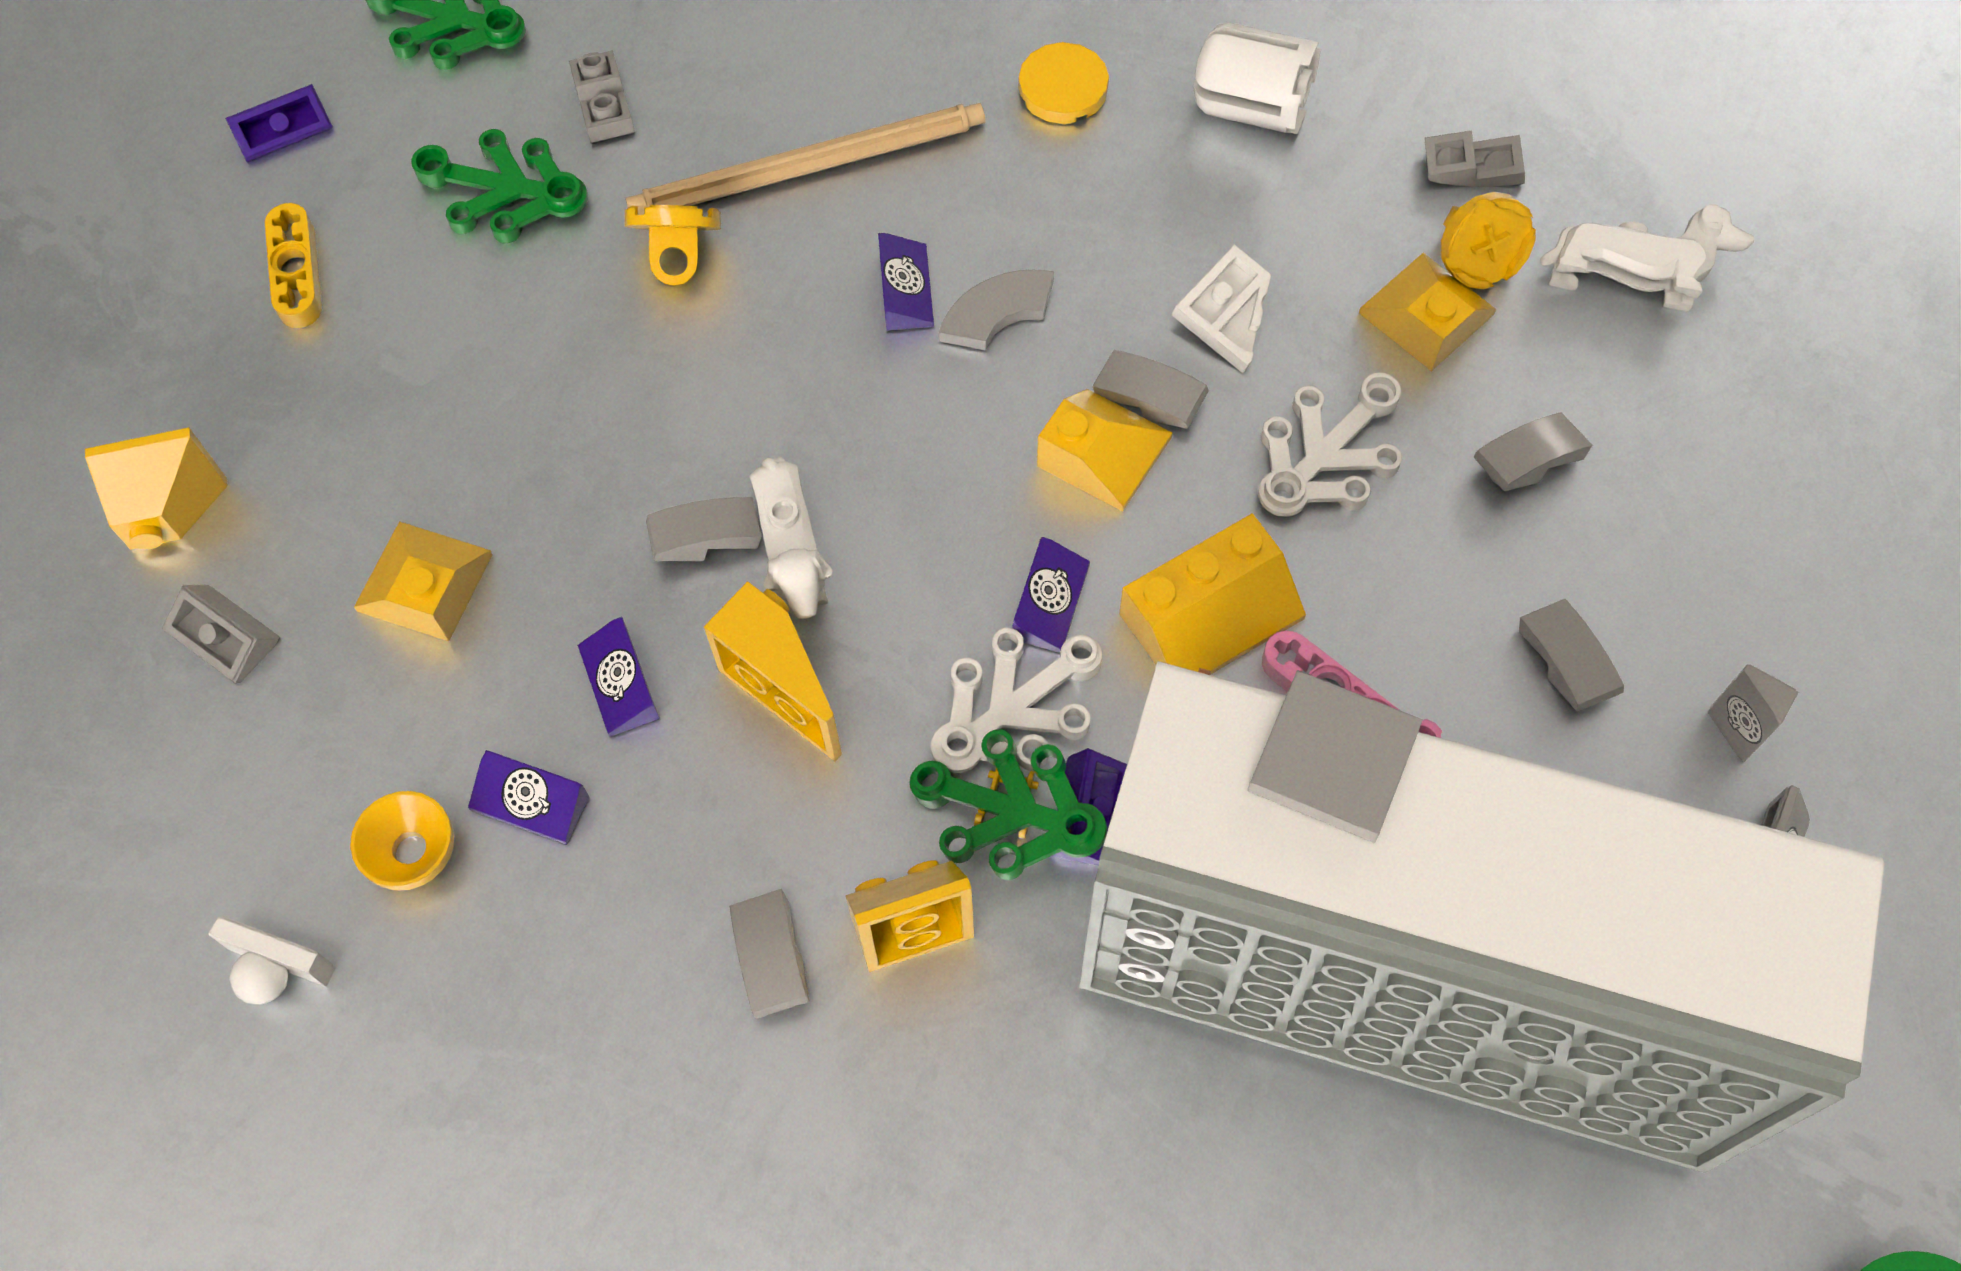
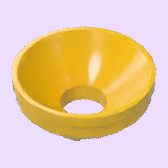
(390, 822)

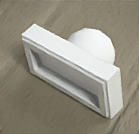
(266, 961)

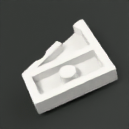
(1227, 307)

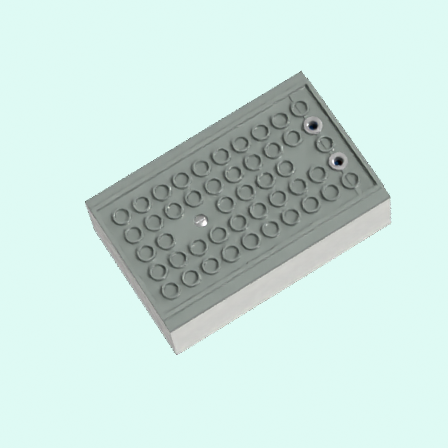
(1497, 940)

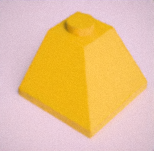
(1427, 311)
(1100, 447)
(154, 485)
(423, 581)

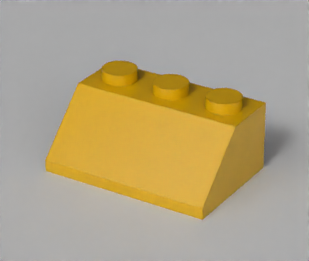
(1214, 600)

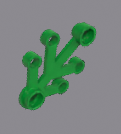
(497, 27)
(436, 170)
(1013, 810)

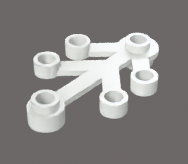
(1328, 452)
(1012, 707)

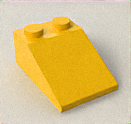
(765, 657)
(912, 913)

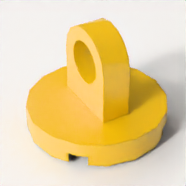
(673, 228)
(1487, 239)

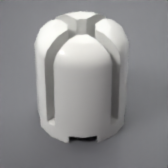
(1256, 76)

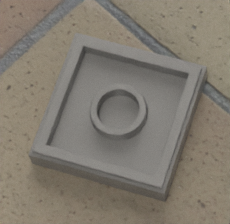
(1335, 756)

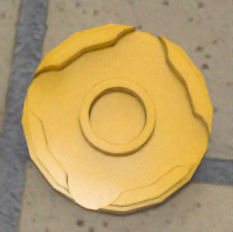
(1063, 82)

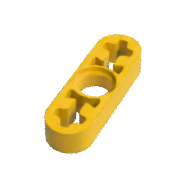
(306, 278)

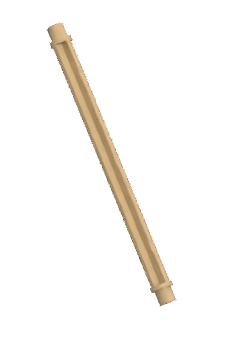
(811, 158)

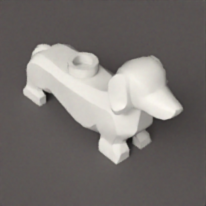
(1647, 259)
(794, 563)

